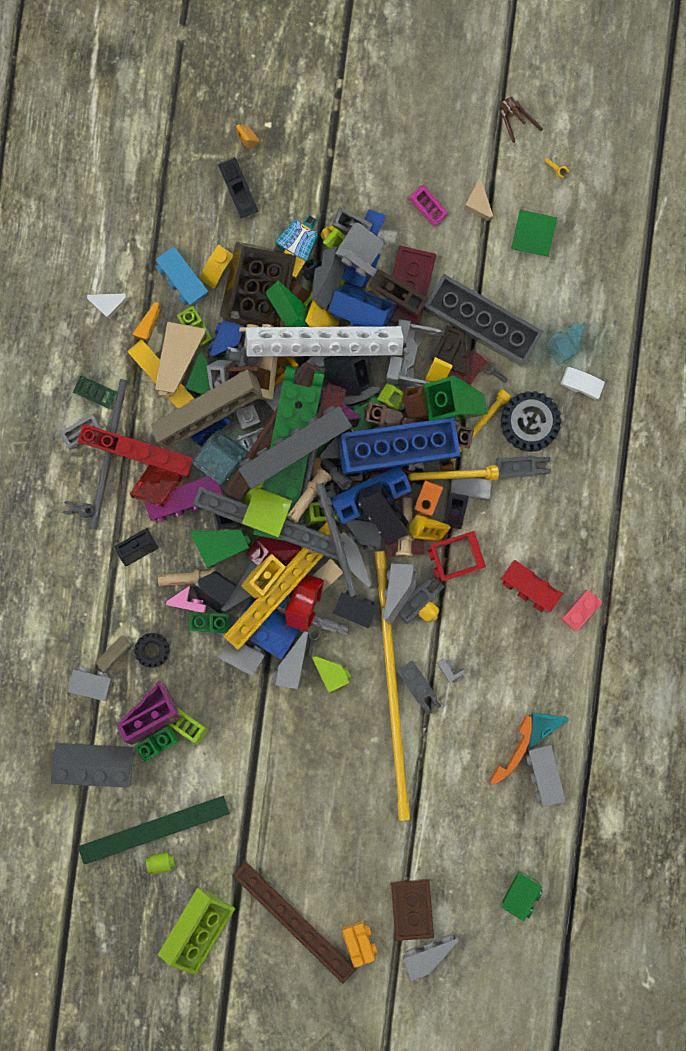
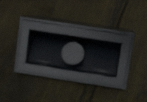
(136, 547)

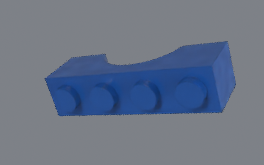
(346, 503)

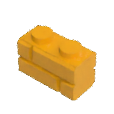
(359, 944)

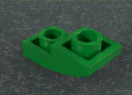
(208, 622)
(156, 743)

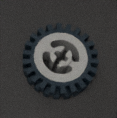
(514, 411)

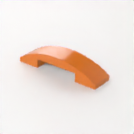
(500, 772)

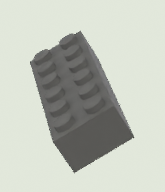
(483, 320)
(295, 447)

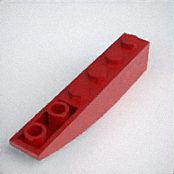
(135, 450)

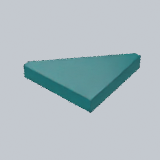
(543, 726)

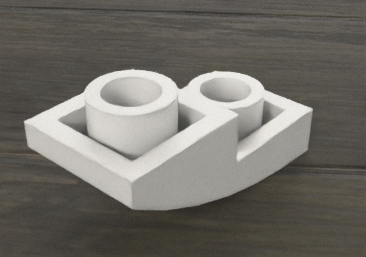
(582, 382)

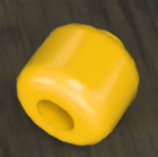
(429, 612)

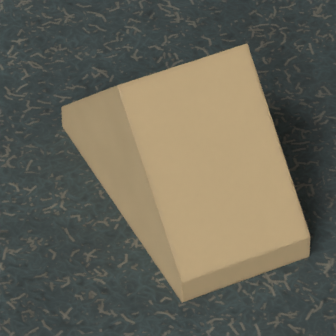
(479, 203)

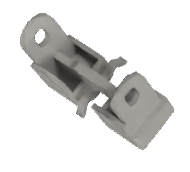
(400, 368)

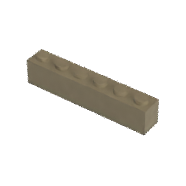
(206, 409)

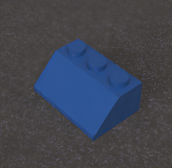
(361, 307)
(273, 633)

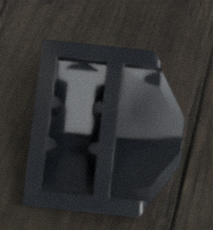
(214, 590)

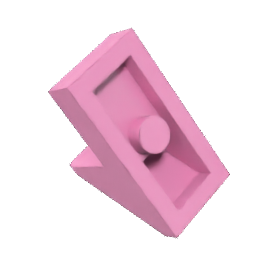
(181, 601)

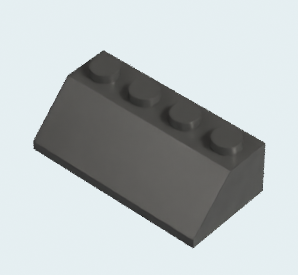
(92, 765)

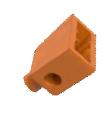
(430, 491)

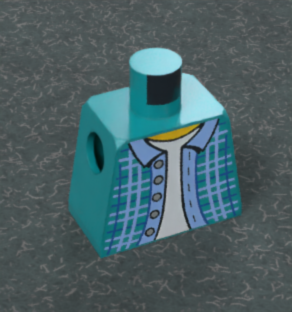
(299, 238)

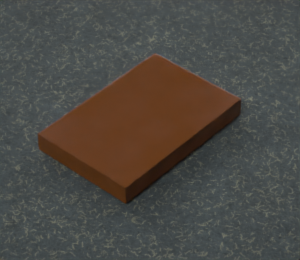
(412, 909)

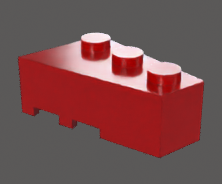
(530, 587)

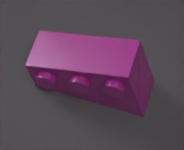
(149, 715)

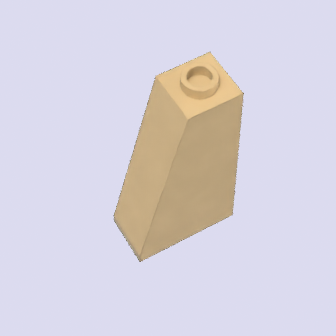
(178, 351)

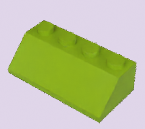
(196, 931)

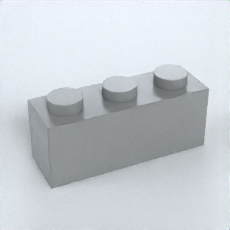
(545, 775)

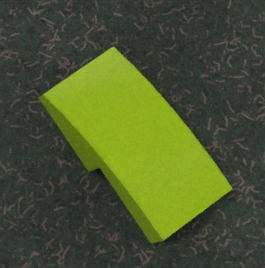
(191, 318)

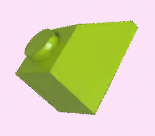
(332, 673)

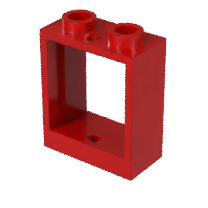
(475, 549)

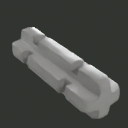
(330, 625)

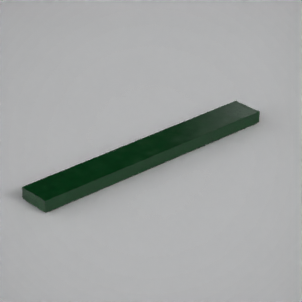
(153, 829)

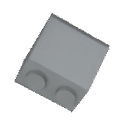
(246, 658)

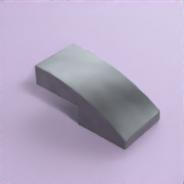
(471, 487)

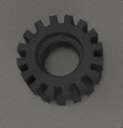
(140, 650)

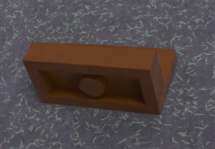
(262, 374)

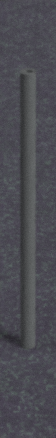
(107, 456)

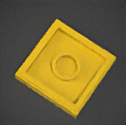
(320, 318)

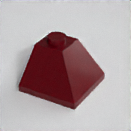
(265, 546)

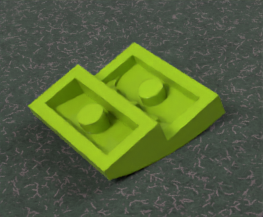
(267, 512)

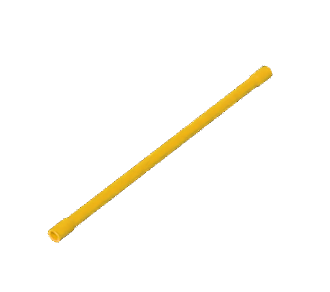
(403, 804)

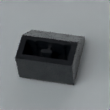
(349, 372)

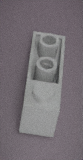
(400, 587)
(423, 961)

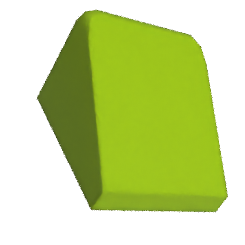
(391, 396)

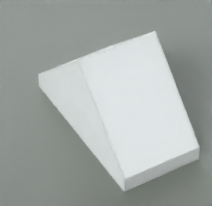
(108, 303)

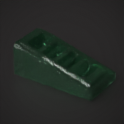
(77, 390)

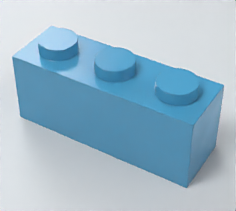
(181, 277)

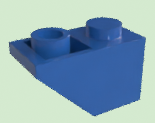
(227, 335)

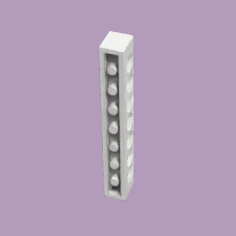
(323, 341)

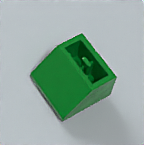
(522, 896)

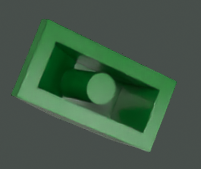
(198, 379)

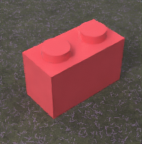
(581, 610)

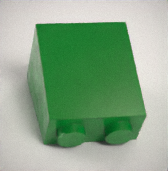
(453, 398)
(220, 545)

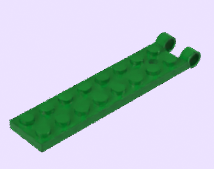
(290, 480)

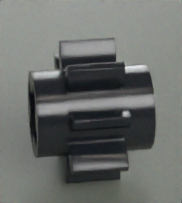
(309, 269)

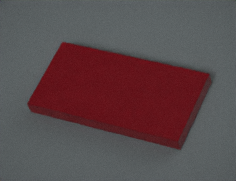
(415, 270)

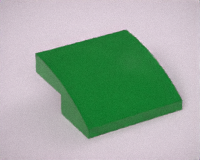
(534, 233)

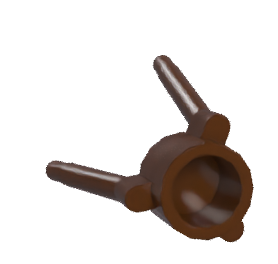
(511, 108)

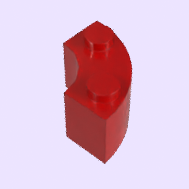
(300, 612)

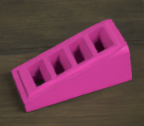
(427, 195)

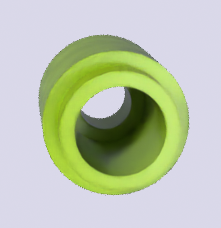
(160, 863)

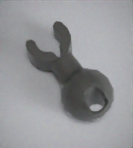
(83, 510)

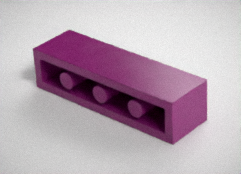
(182, 500)

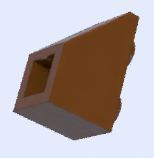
(415, 402)

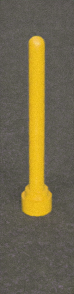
(501, 399)
(490, 473)

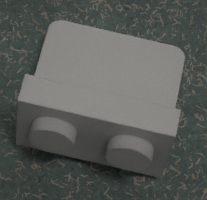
(360, 250)

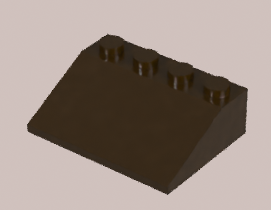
(250, 276)

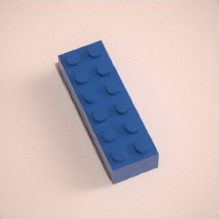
(398, 446)

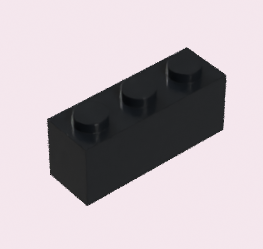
(383, 512)

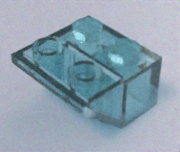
(566, 345)
(220, 457)

